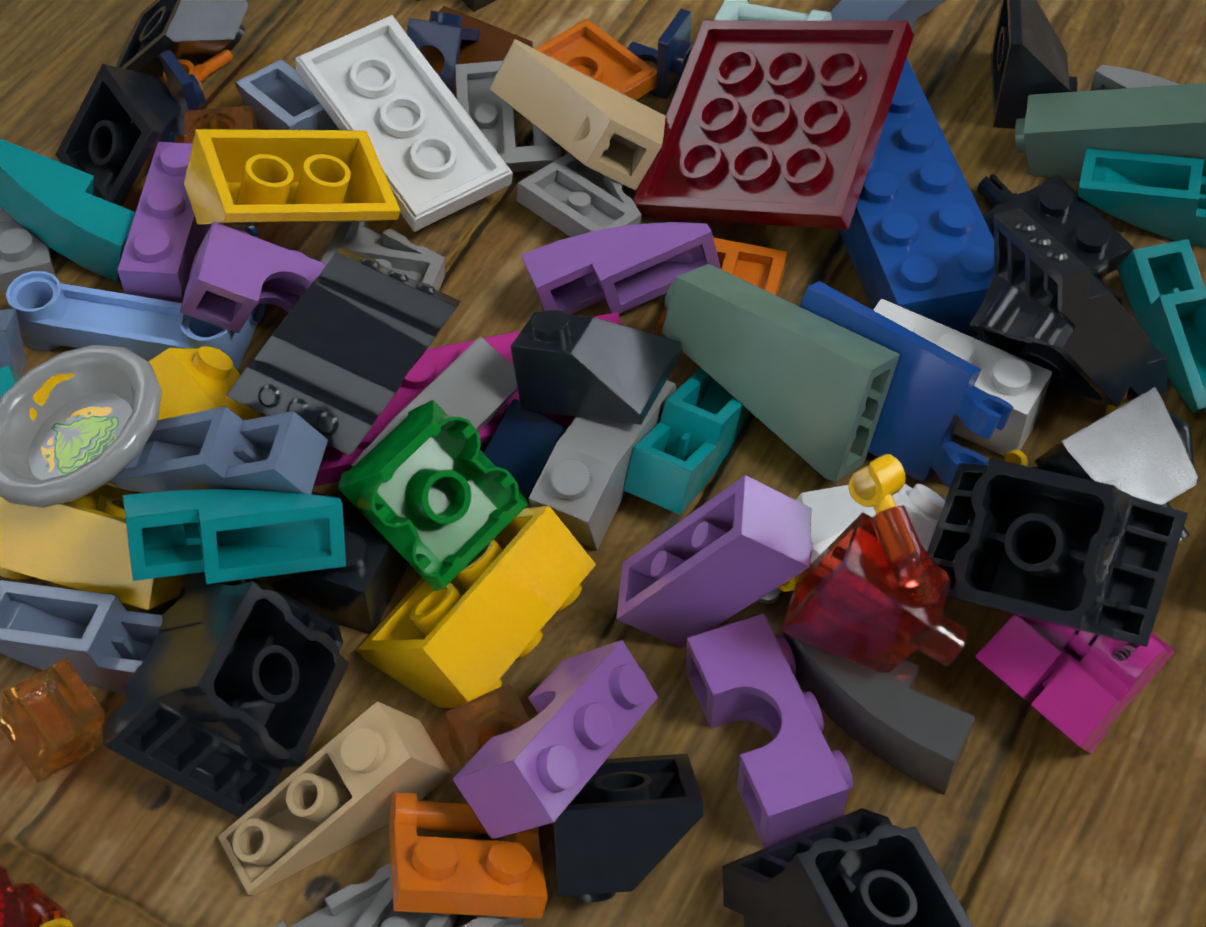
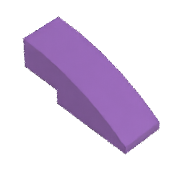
(617, 265)

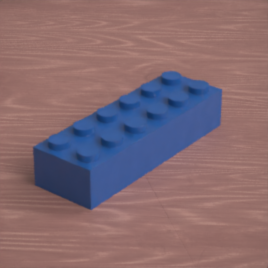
(916, 221)

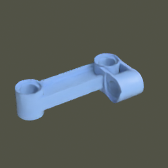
(79, 317)

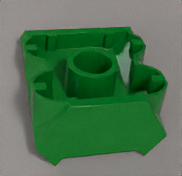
(433, 493)

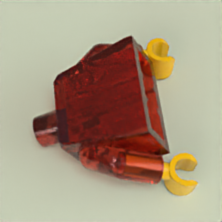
(875, 586)

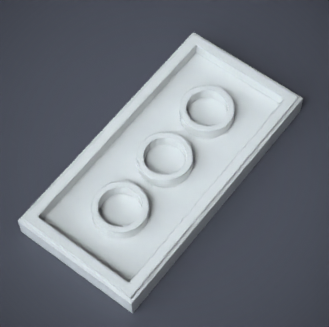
(416, 125)

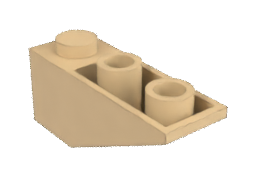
(581, 114)
(334, 797)

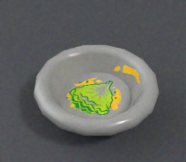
(75, 424)

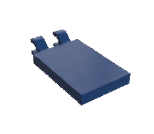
(925, 393)

